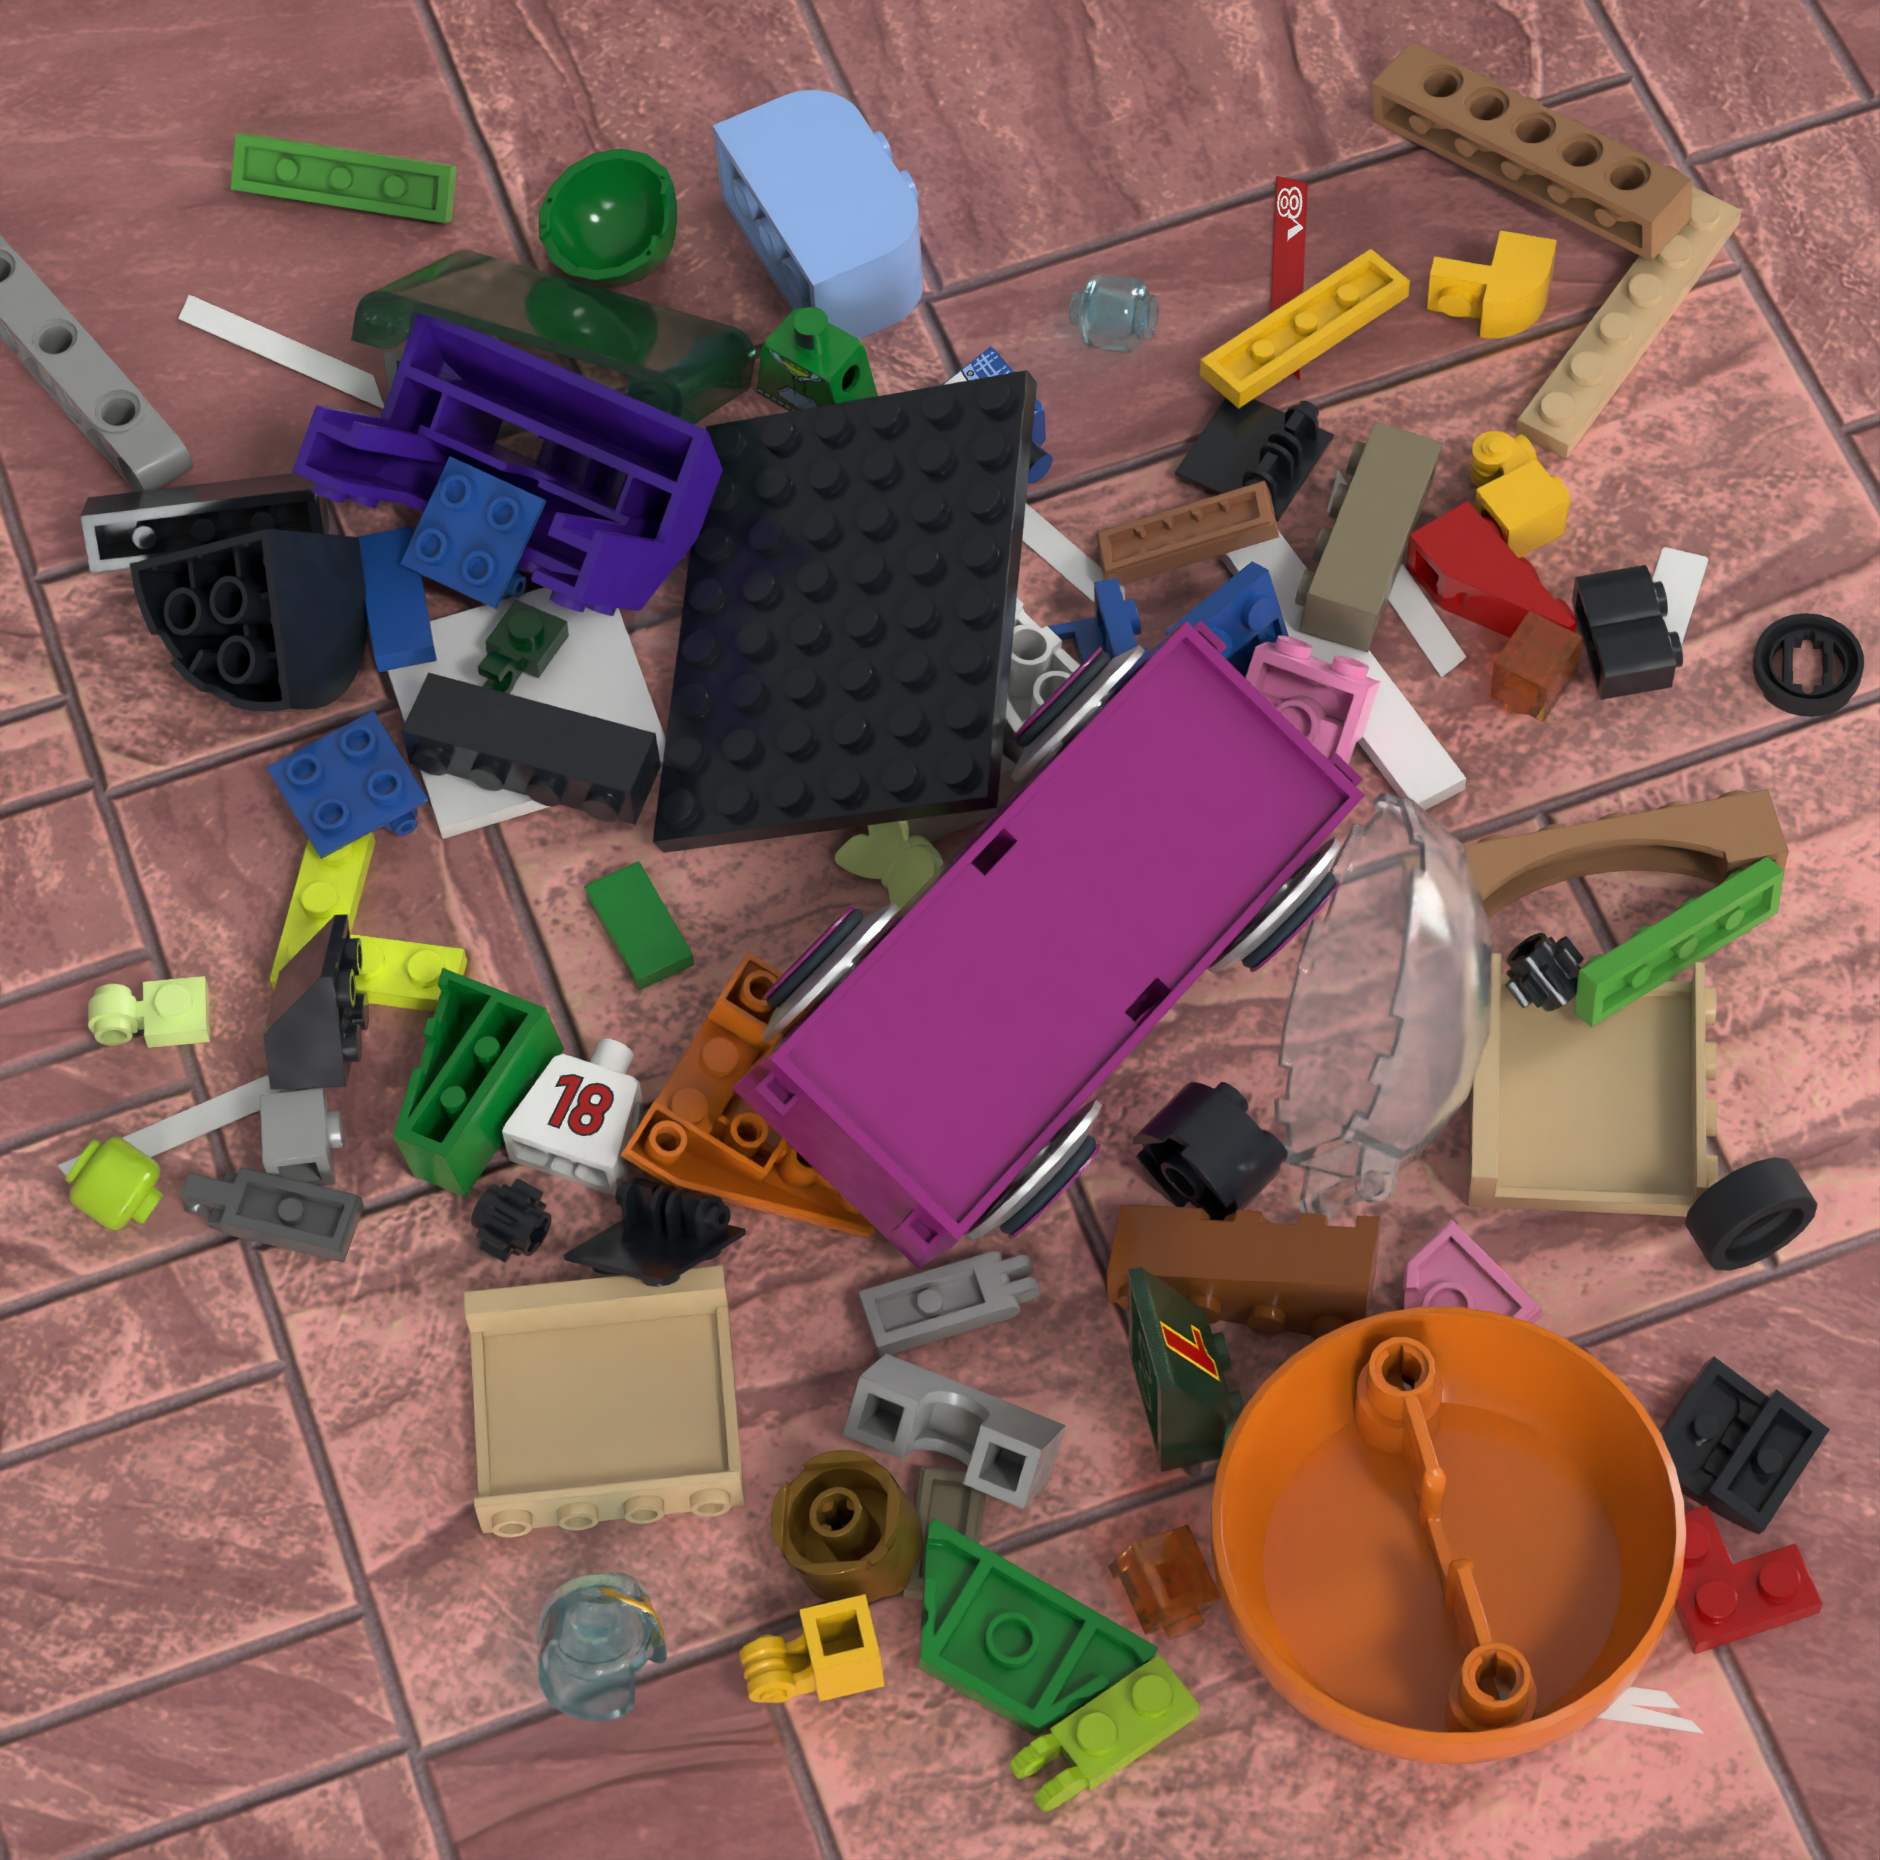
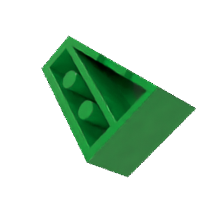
(472, 1076)

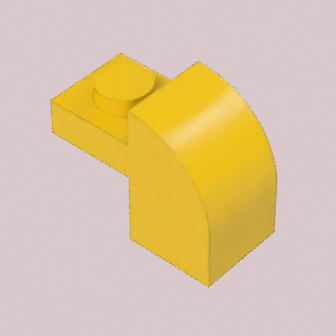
(1503, 295)

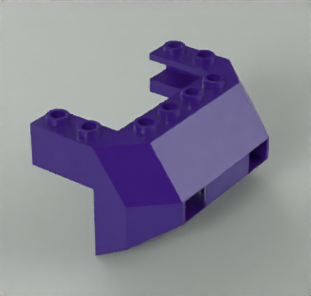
(615, 472)

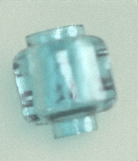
(1114, 313)

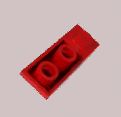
(1478, 576)

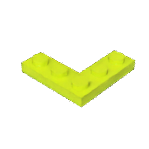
(392, 970)

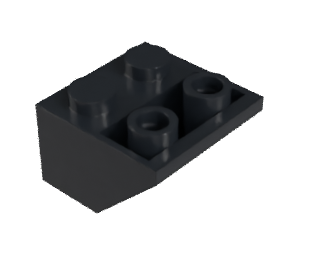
(317, 1012)

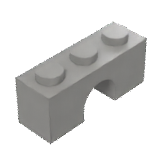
(915, 1409)

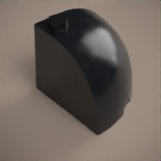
(261, 616)

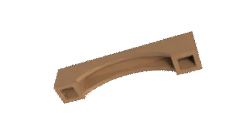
(1681, 838)

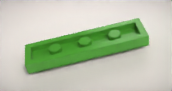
(343, 177)
(1678, 941)

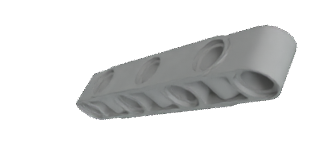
(85, 380)

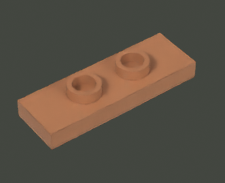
(1188, 534)

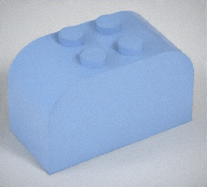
(824, 208)

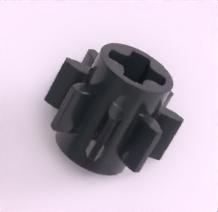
(1544, 971)
(511, 1220)

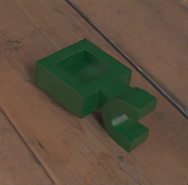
(521, 643)

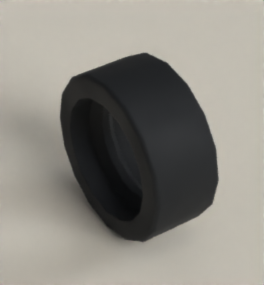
(1751, 1214)

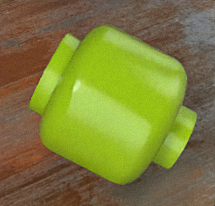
(114, 1183)

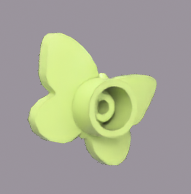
(893, 857)

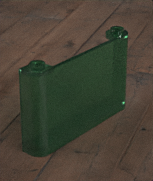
(671, 356)

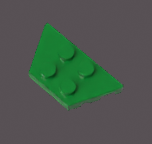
(1015, 1636)

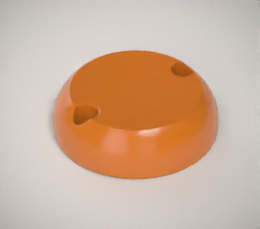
(1447, 1536)

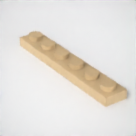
(1625, 329)

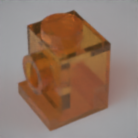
(1167, 1582)

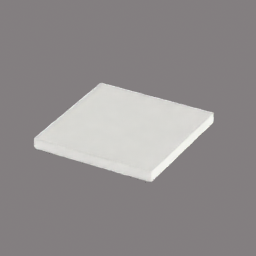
(588, 675)

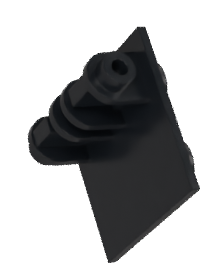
(1255, 447)
(660, 1233)

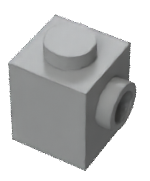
(300, 1135)

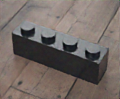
(169, 520)
(531, 749)

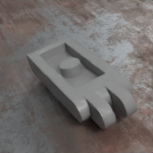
(946, 1301)

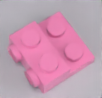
(1317, 697)

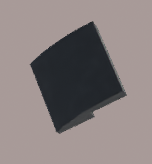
(1739, 1445)

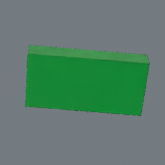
(639, 925)

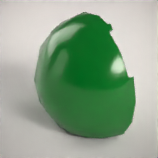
(610, 218)

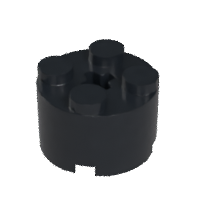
(1208, 1150)

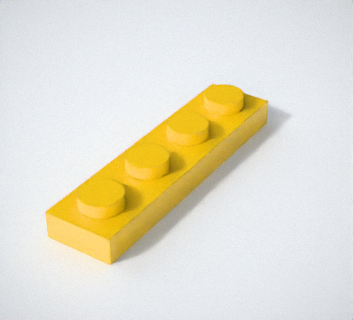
(1304, 328)

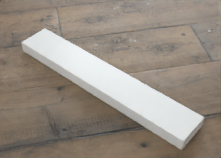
(1394, 732)

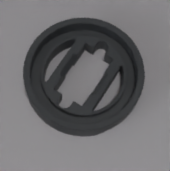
(1825, 635)

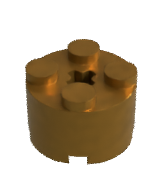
(847, 1527)

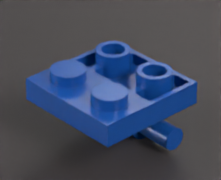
(1241, 615)

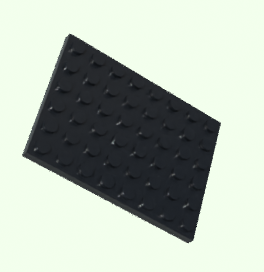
(850, 617)

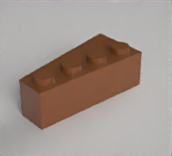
(1250, 1269)

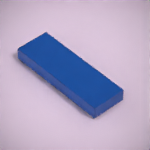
(395, 602)

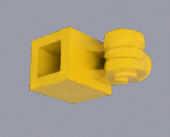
(1517, 491)
(831, 1657)

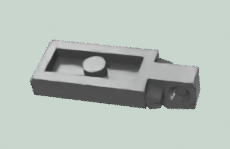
(276, 1211)

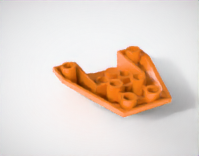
(713, 1141)

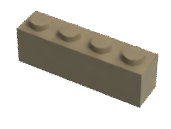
(1369, 535)

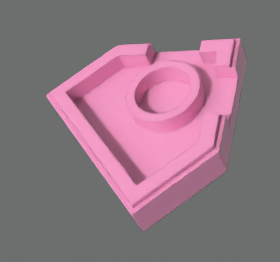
(1458, 1273)

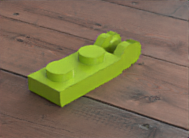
(1109, 1732)

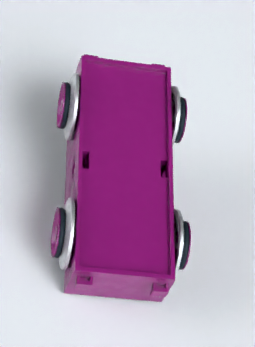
(1043, 951)

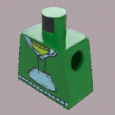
(813, 363)

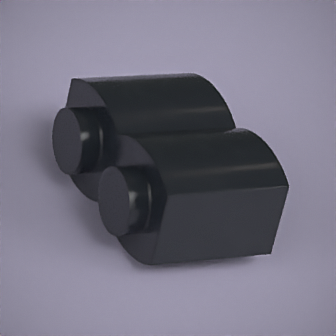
(1626, 631)

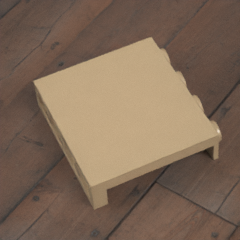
(1597, 1111)
(603, 1402)

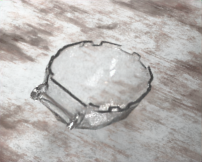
(1384, 1009)

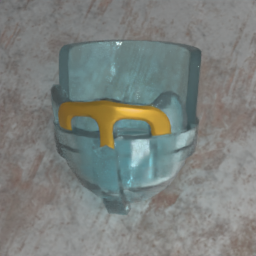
(594, 1642)

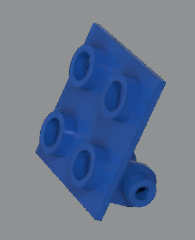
(474, 534)
(349, 786)

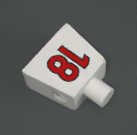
(579, 1118)

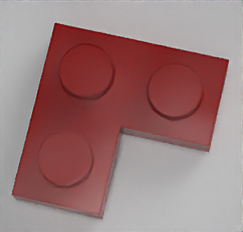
(1737, 1600)

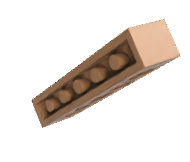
(1532, 150)

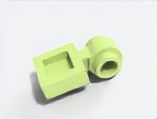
(169, 1014)

